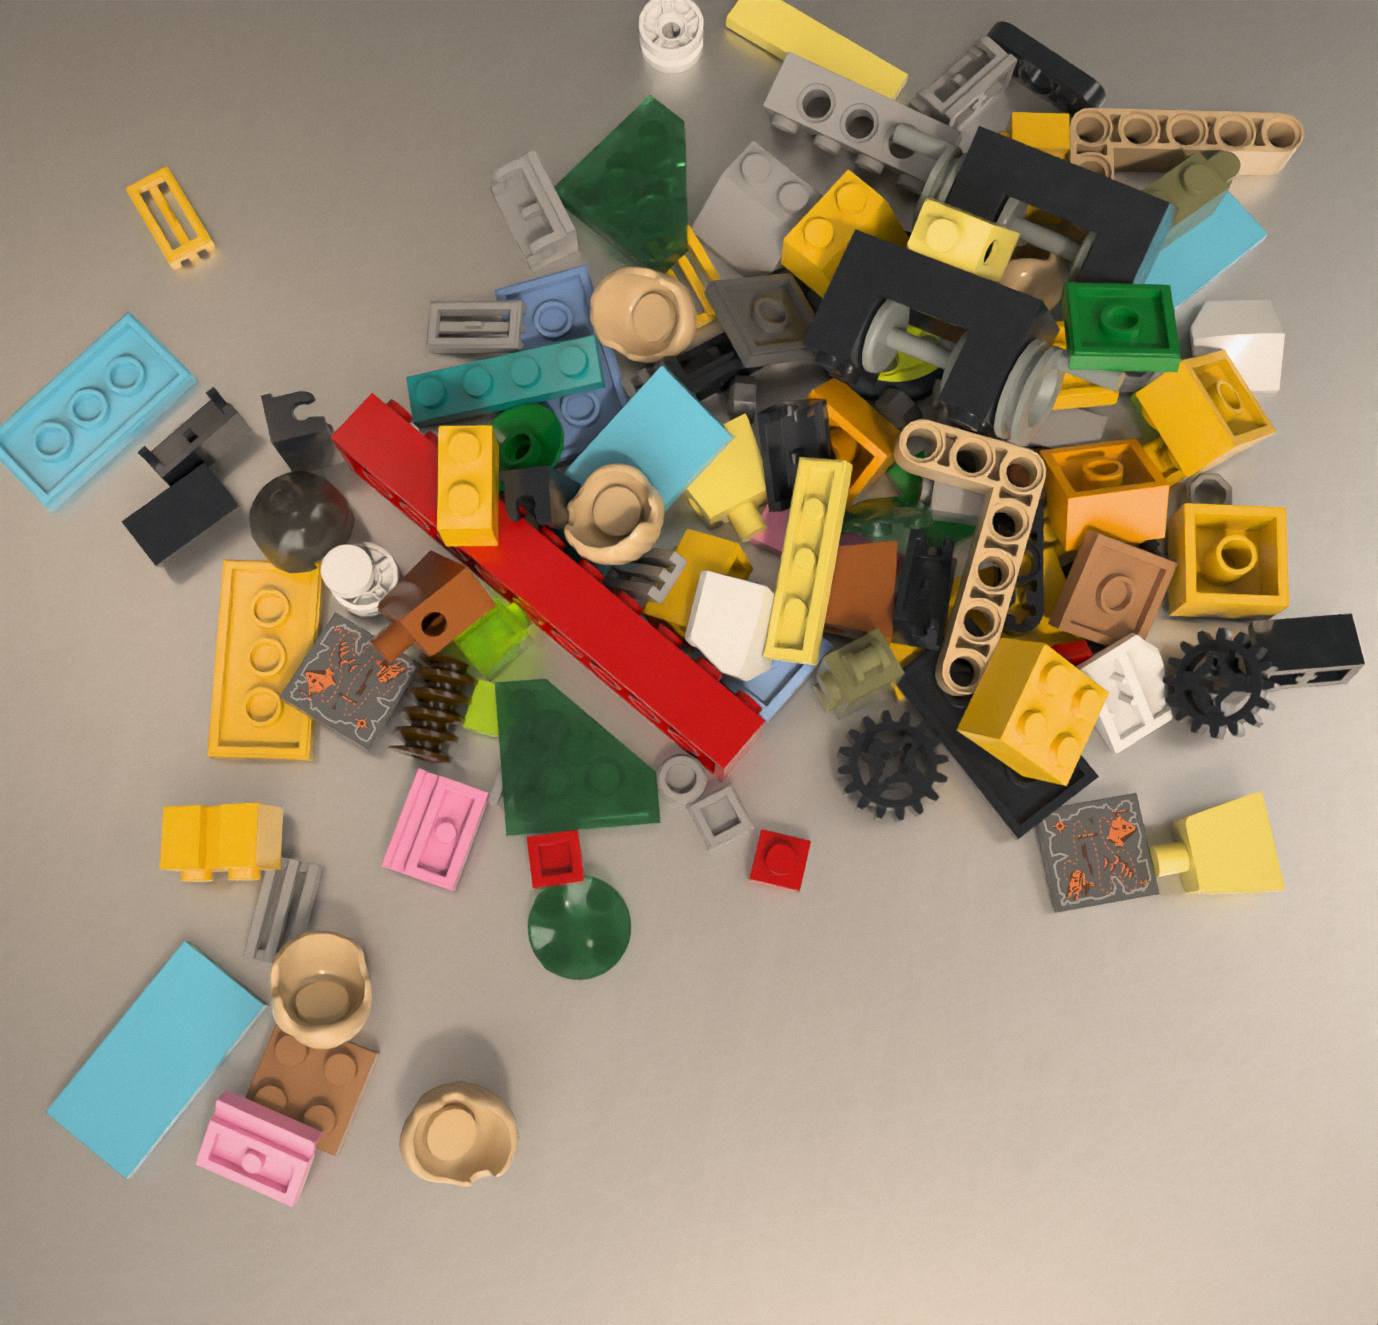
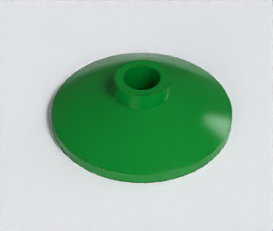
(528, 438)

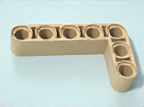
(1159, 152)
(986, 542)

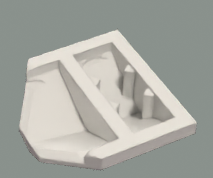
(1248, 334)
(731, 624)
(1136, 697)

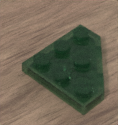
(636, 188)
(565, 767)

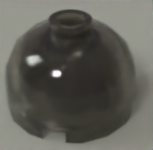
(299, 520)

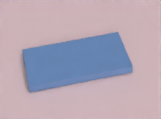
(559, 313)

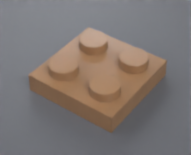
(1111, 590)
(314, 1084)

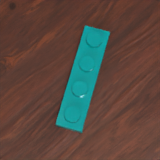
(505, 382)

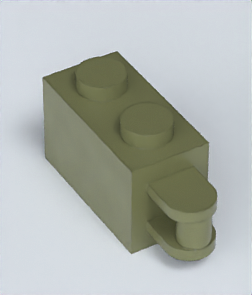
(1196, 189)
(857, 675)

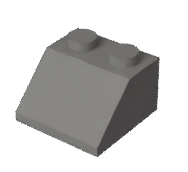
(753, 212)

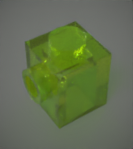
(496, 639)

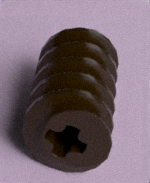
(434, 708)

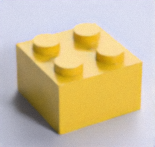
(1228, 561)
(1033, 710)

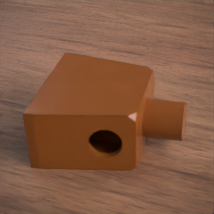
(863, 590)
(430, 607)

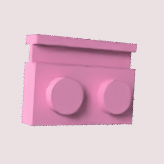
(436, 830)
(258, 1148)

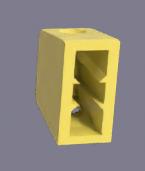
(962, 239)
(732, 485)
(1223, 850)

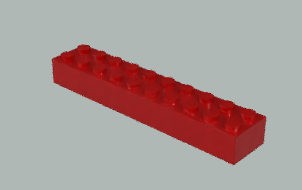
(561, 597)

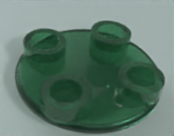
(877, 515)
(579, 928)

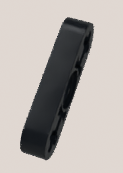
(1047, 72)
(1030, 599)

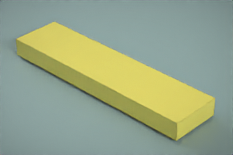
(784, 28)
(808, 560)

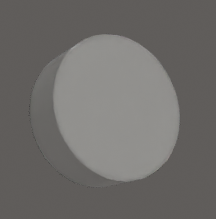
(681, 779)

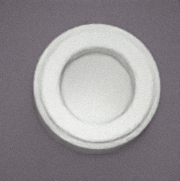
(348, 571)

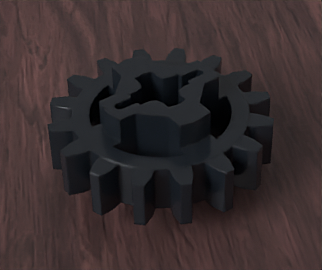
(1221, 663)
(912, 778)

